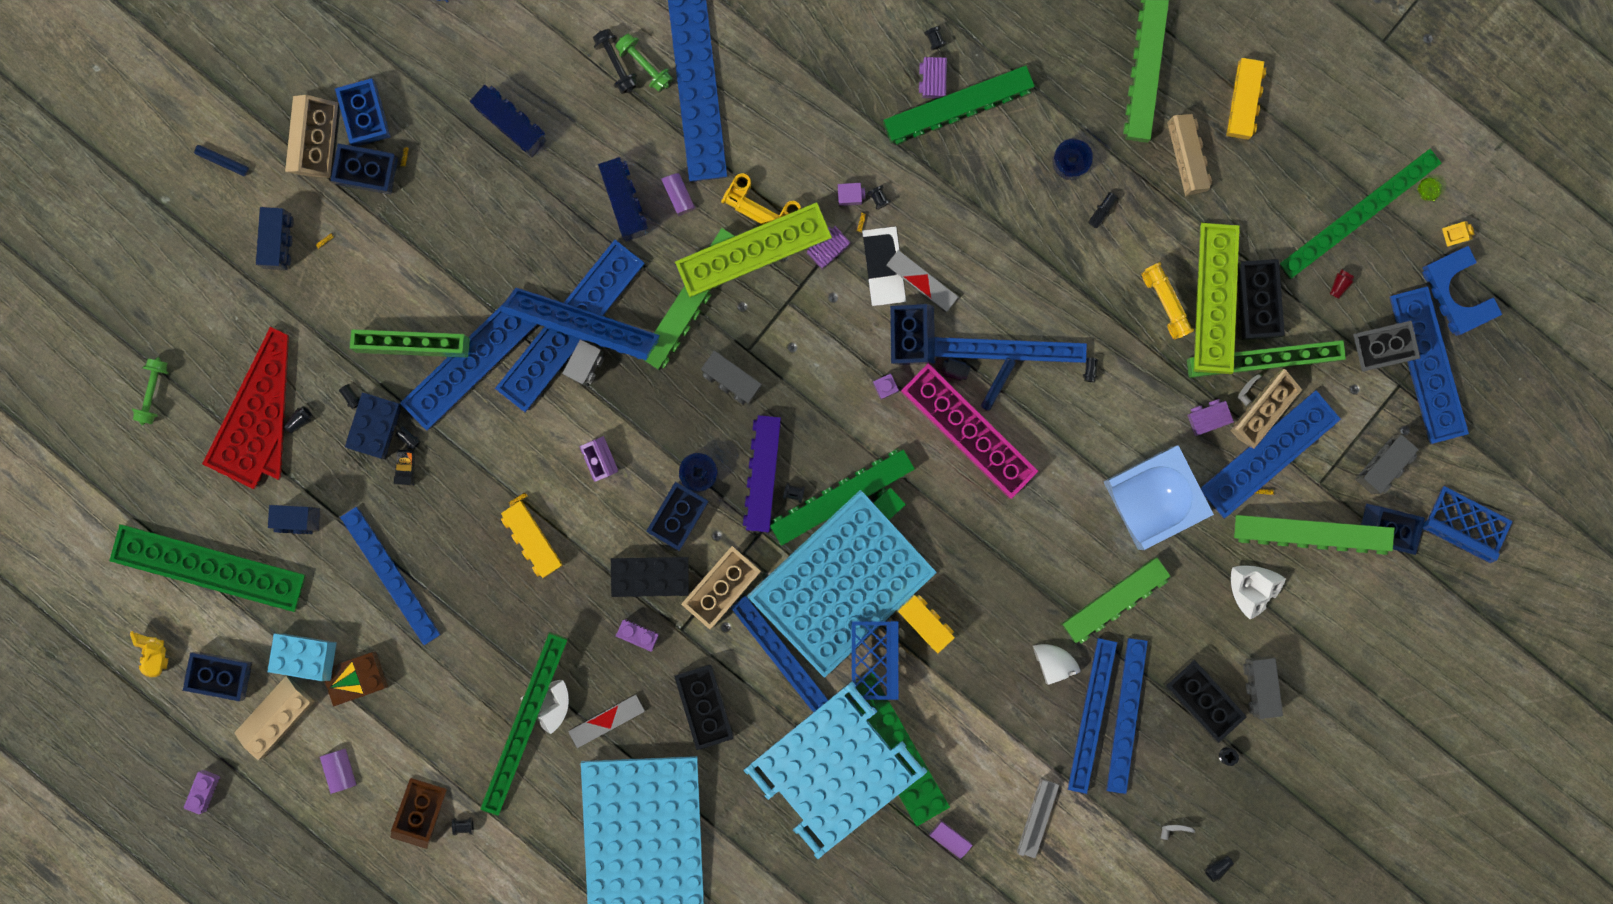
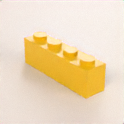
(1245, 98)
(531, 539)

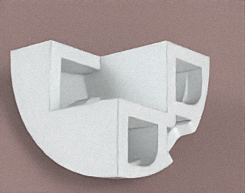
(1254, 588)
(1055, 663)
(554, 706)

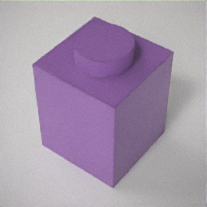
(850, 194)
(885, 386)

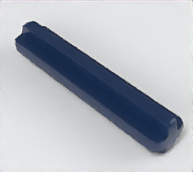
(221, 160)
(998, 384)

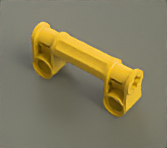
(748, 207)
(1155, 277)

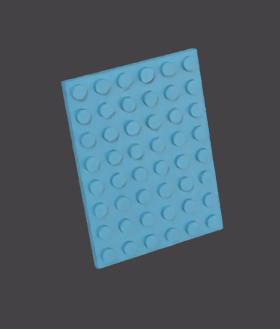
(843, 573)
(642, 831)

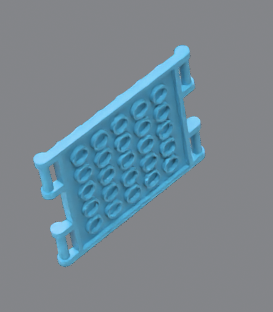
(835, 770)

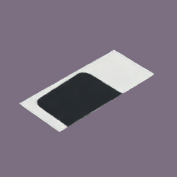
(884, 284)

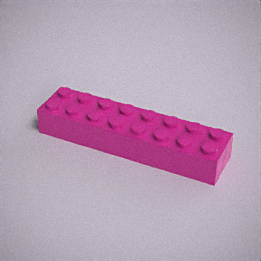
(969, 431)

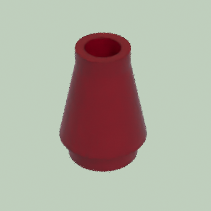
(1341, 283)

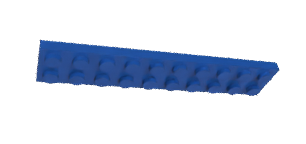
(697, 89)
(553, 348)

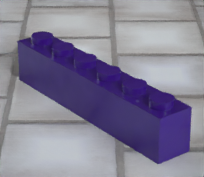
(763, 473)

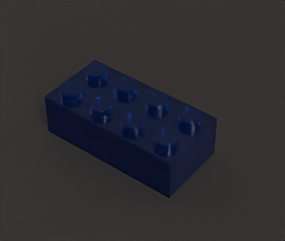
(508, 121)
(622, 199)

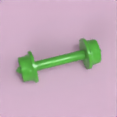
(626, 45)
(156, 367)

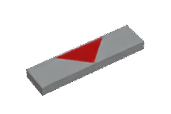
(922, 281)
(606, 721)

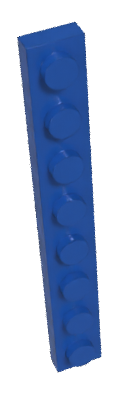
(1010, 349)
(390, 576)
(779, 654)
(1092, 715)
(1126, 715)

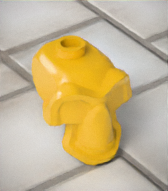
(153, 654)

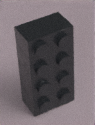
(1260, 299)
(650, 577)
(1204, 700)
(704, 706)

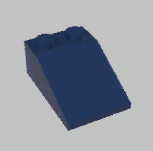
(1406, 526)

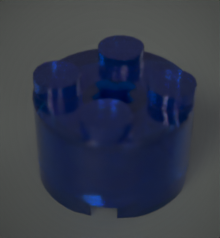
(1073, 148)
(687, 472)

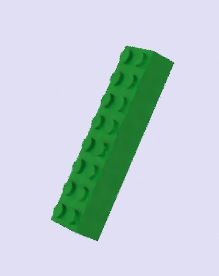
(923, 797)

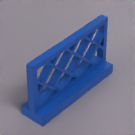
(1465, 540)
(892, 659)

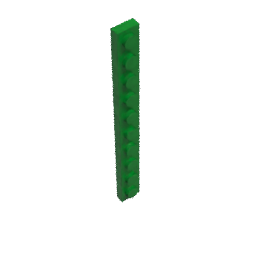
(1360, 213)
(523, 723)

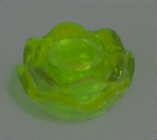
(1425, 193)

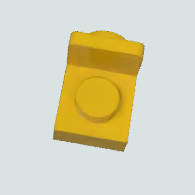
(1458, 233)

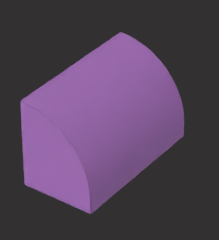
(678, 194)
(338, 770)
(950, 839)

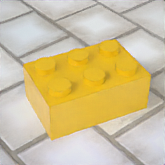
(926, 623)

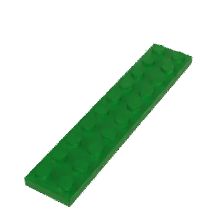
(207, 568)

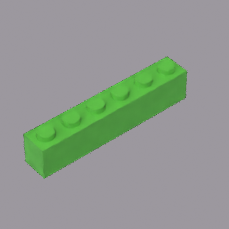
(409, 343)
(1115, 600)

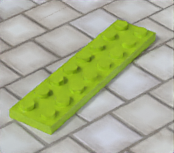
(753, 249)
(1216, 298)

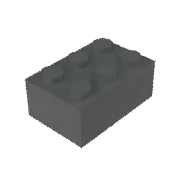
(1387, 346)
(730, 378)
(1387, 465)
(1263, 687)

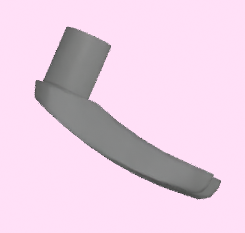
(1242, 395)
(1166, 830)

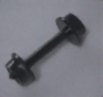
(604, 40)

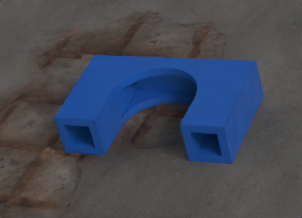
(1439, 276)

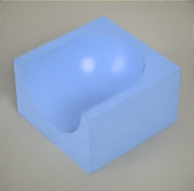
(1158, 498)

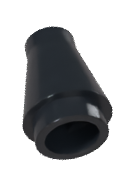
(299, 419)
(1218, 869)

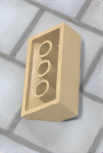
(311, 136)
(1188, 154)
(1266, 409)
(721, 587)
(273, 718)

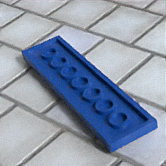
(580, 323)
(1431, 372)
(460, 374)
(1272, 454)

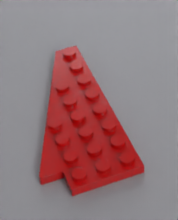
(254, 426)

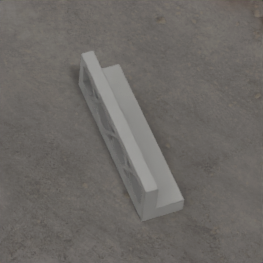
(1037, 818)

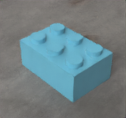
(302, 657)

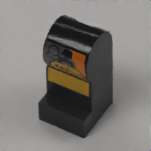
(405, 467)

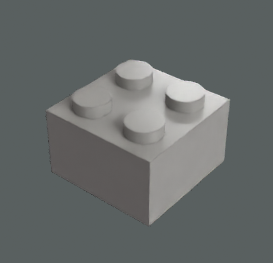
(584, 363)

